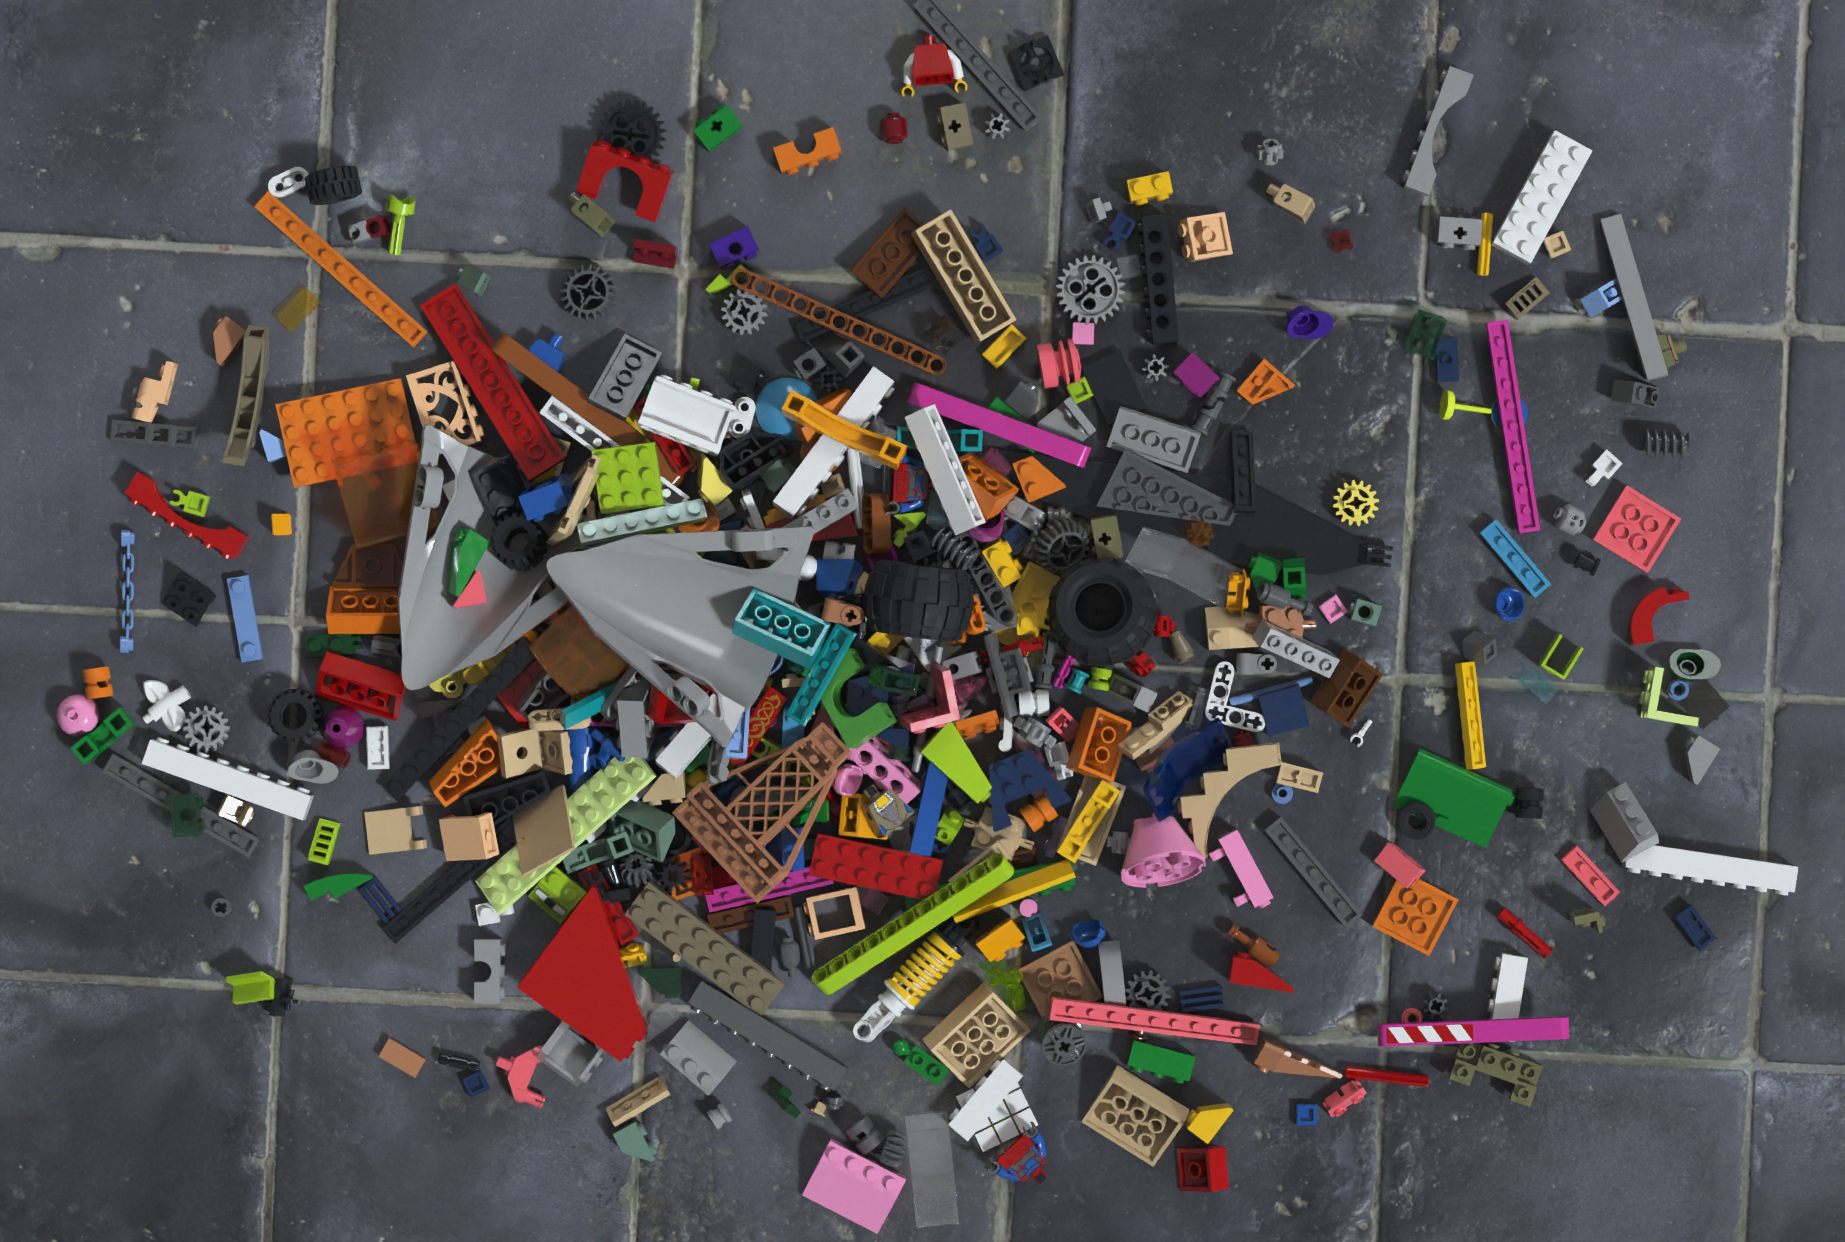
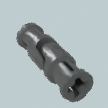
(1216, 397)

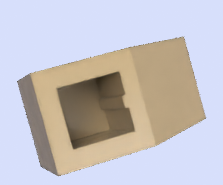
(667, 788)

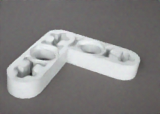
(1221, 702)

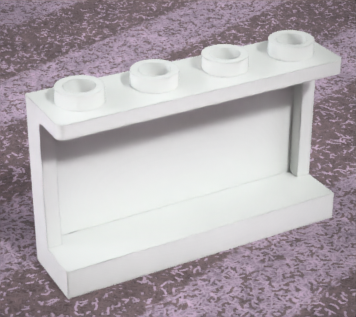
(686, 415)

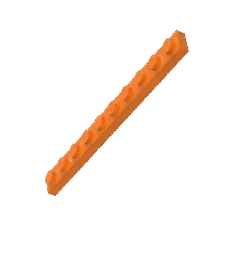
(341, 269)

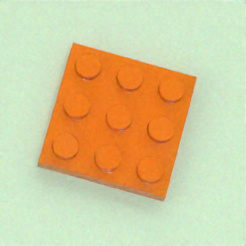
(1415, 914)

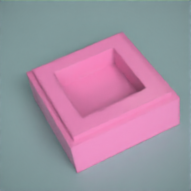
(1083, 333)
(1333, 609)

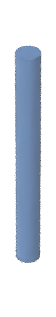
(1254, 695)

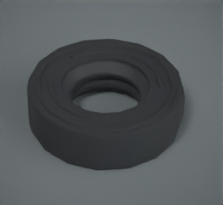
(1421, 808)

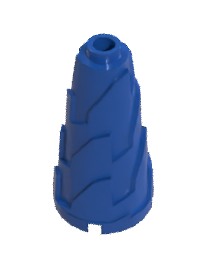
(581, 748)

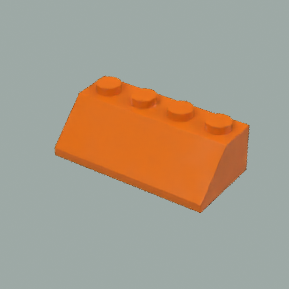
(362, 610)

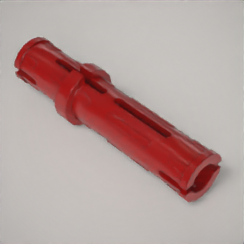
(1025, 645)
(1516, 926)

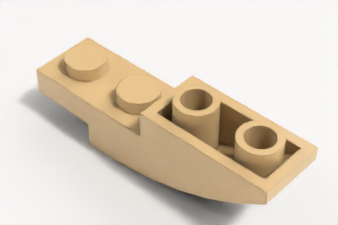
(1157, 730)

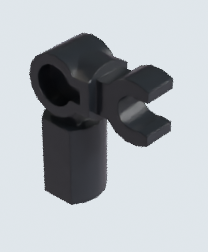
(613, 895)

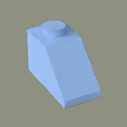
(1602, 298)

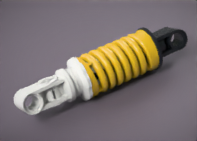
(906, 988)

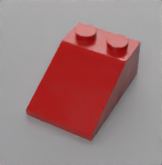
(1249, 972)

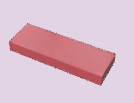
(1590, 875)

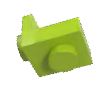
(949, 826)

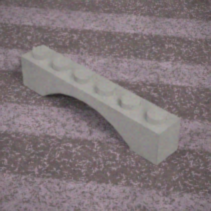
(1422, 171)

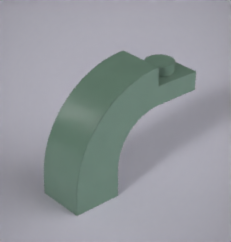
(598, 850)

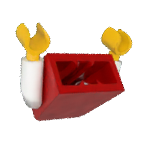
(932, 66)

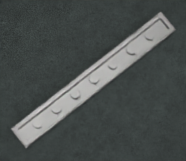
(1634, 297)

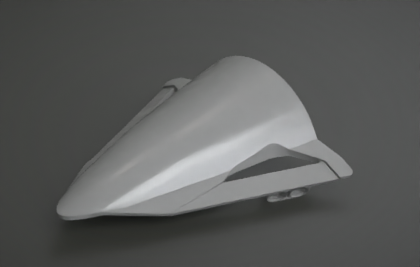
(684, 611)
(433, 633)

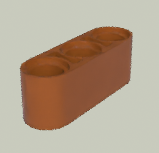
(876, 524)

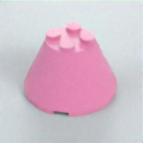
(1160, 854)

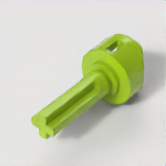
(400, 209)

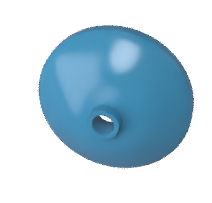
(770, 406)

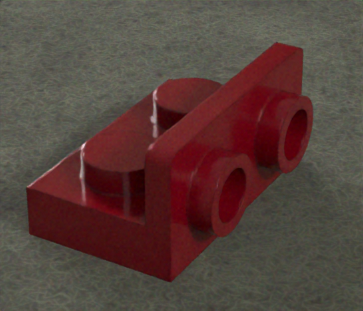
(654, 253)

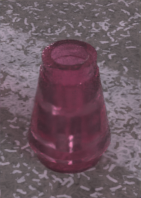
(995, 460)

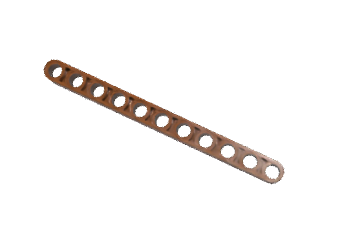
(849, 322)
(577, 400)

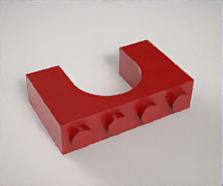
(654, 177)

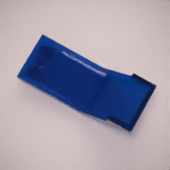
(1183, 763)

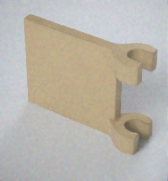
(392, 830)

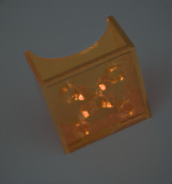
(379, 491)

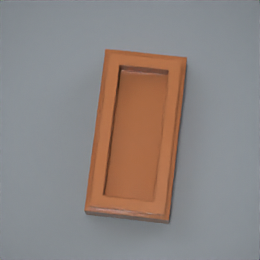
(402, 1057)

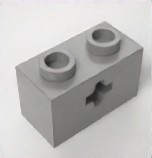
(1470, 227)

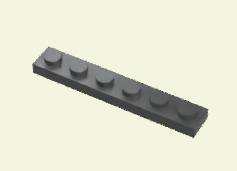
(1313, 872)

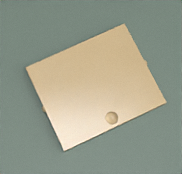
(543, 831)

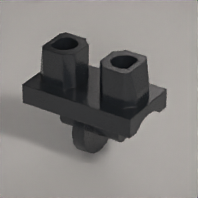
(282, 998)

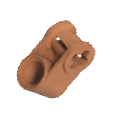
(838, 612)

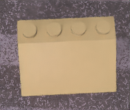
(976, 1034)
(1135, 1115)

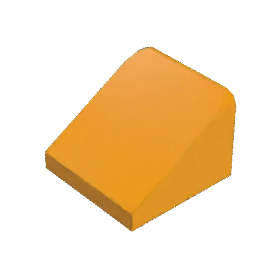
(281, 524)

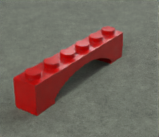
(145, 491)

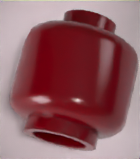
(893, 128)

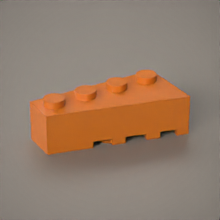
(469, 765)

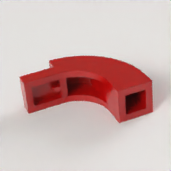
(1641, 617)

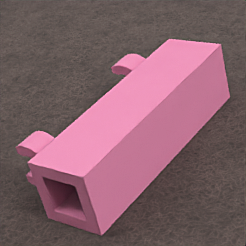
(1245, 869)

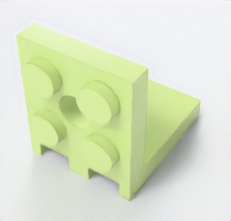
(1650, 697)

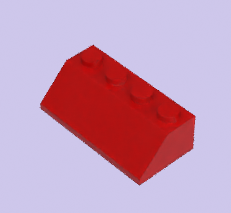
(360, 686)

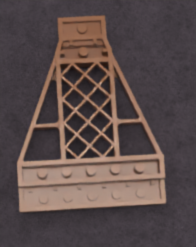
(735, 845)

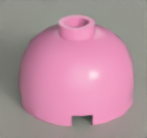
(78, 715)

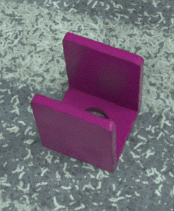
(1195, 375)

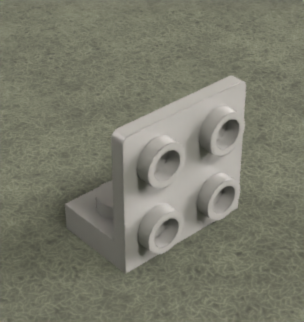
(1068, 422)

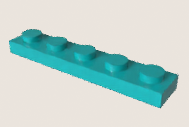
(821, 674)

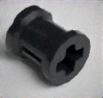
(1587, 563)

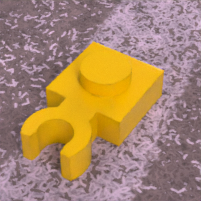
(1029, 623)

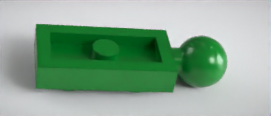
(921, 1061)

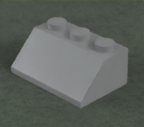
(633, 721)
(1624, 822)
(698, 1057)

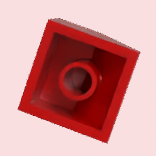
(1202, 1168)

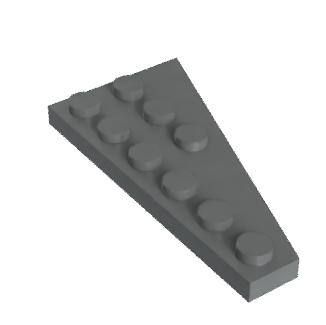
(1150, 489)

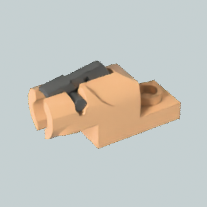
(152, 392)

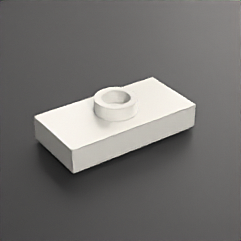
(377, 747)

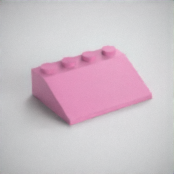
(854, 1185)

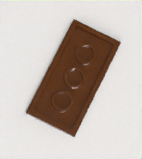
(889, 255)

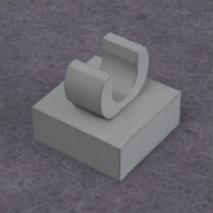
(1097, 210)

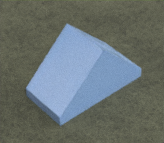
(273, 447)

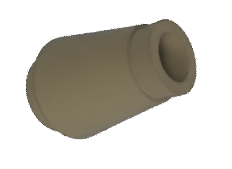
(1181, 648)

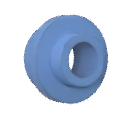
(1685, 689)
(1282, 800)

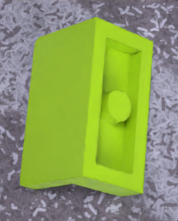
(251, 987)

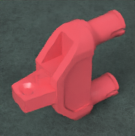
(519, 1074)

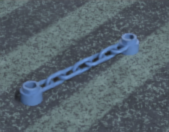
(127, 539)

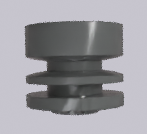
(1052, 1035)

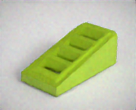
(319, 859)

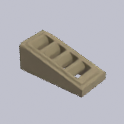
(1514, 310)

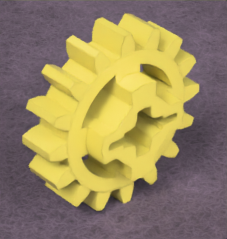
(1356, 513)

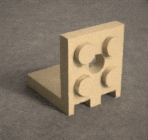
(540, 751)

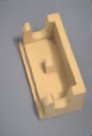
(1299, 777)

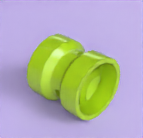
(1103, 675)

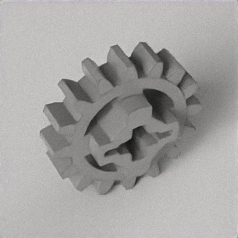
(754, 309)
(214, 729)
(1034, 732)

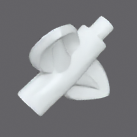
(165, 704)

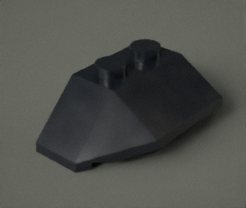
(750, 457)

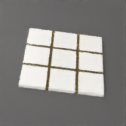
(1005, 1120)

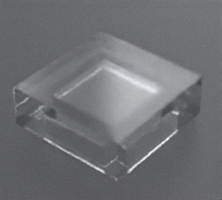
(1129, 266)

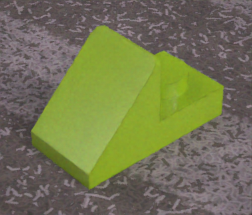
(911, 521)

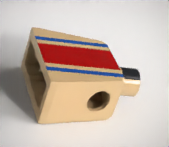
(1298, 207)

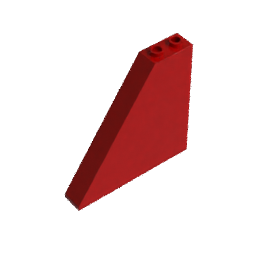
(587, 980)

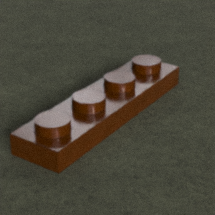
(743, 916)

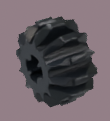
(681, 875)

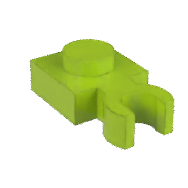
(193, 502)

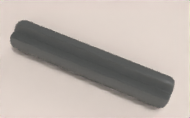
(804, 937)

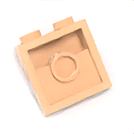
(1205, 237)

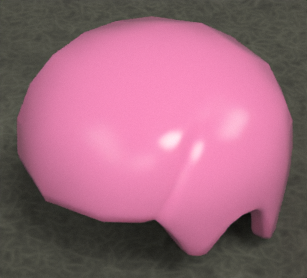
(847, 779)

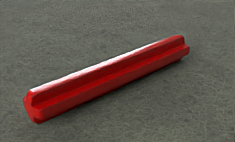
(1386, 1076)

